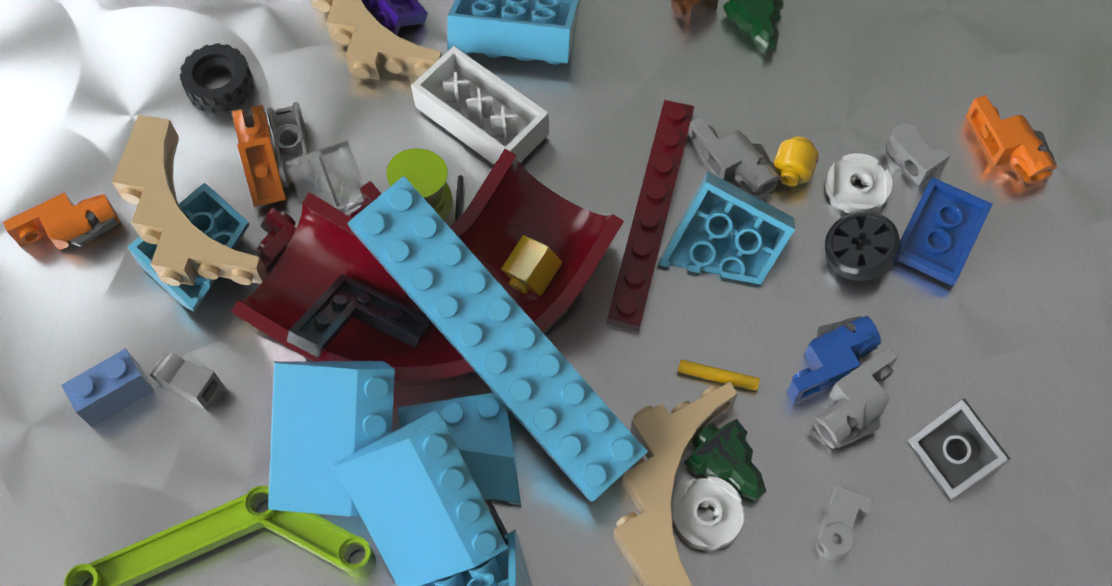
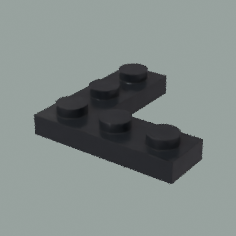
(351, 299)

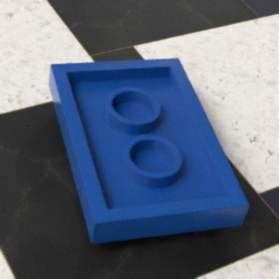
(943, 231)

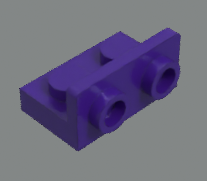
(396, 13)

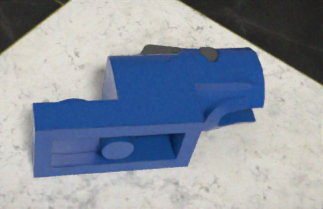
(834, 355)

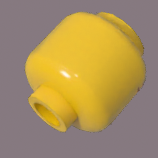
(796, 160)

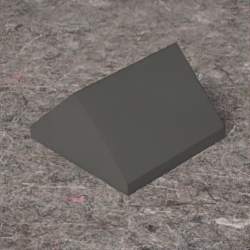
(959, 449)

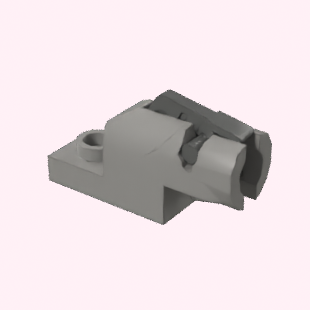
(734, 158)
(857, 402)

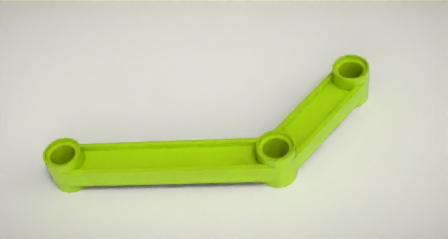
(217, 528)

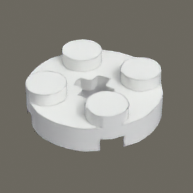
(850, 199)
(710, 534)

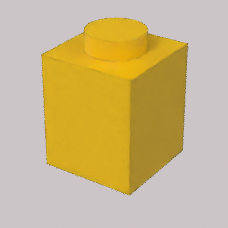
(531, 266)

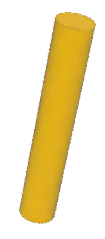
(718, 375)

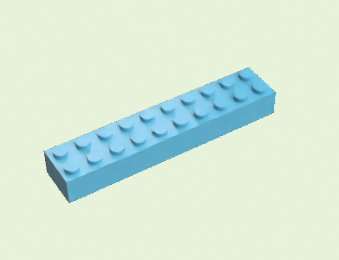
(497, 339)

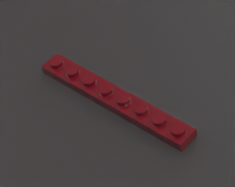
(650, 217)

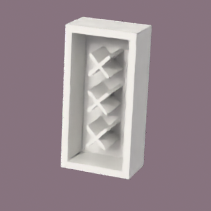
(479, 107)

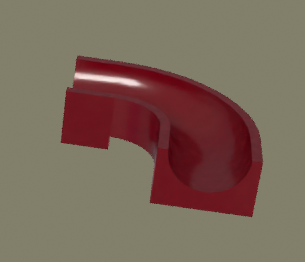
(499, 215)

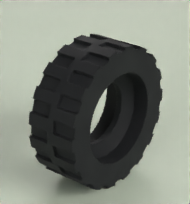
(211, 58)

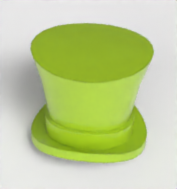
(427, 175)

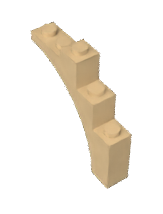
(371, 44)
(182, 249)
(648, 537)

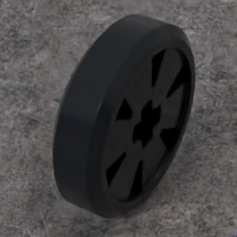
(874, 258)

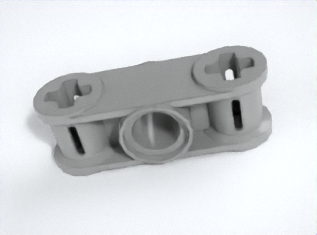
(287, 128)

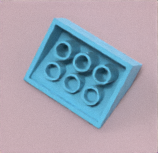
(514, 28)
(318, 419)
(421, 503)

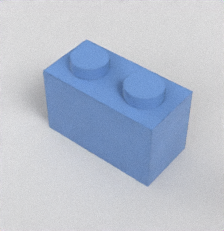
(107, 387)

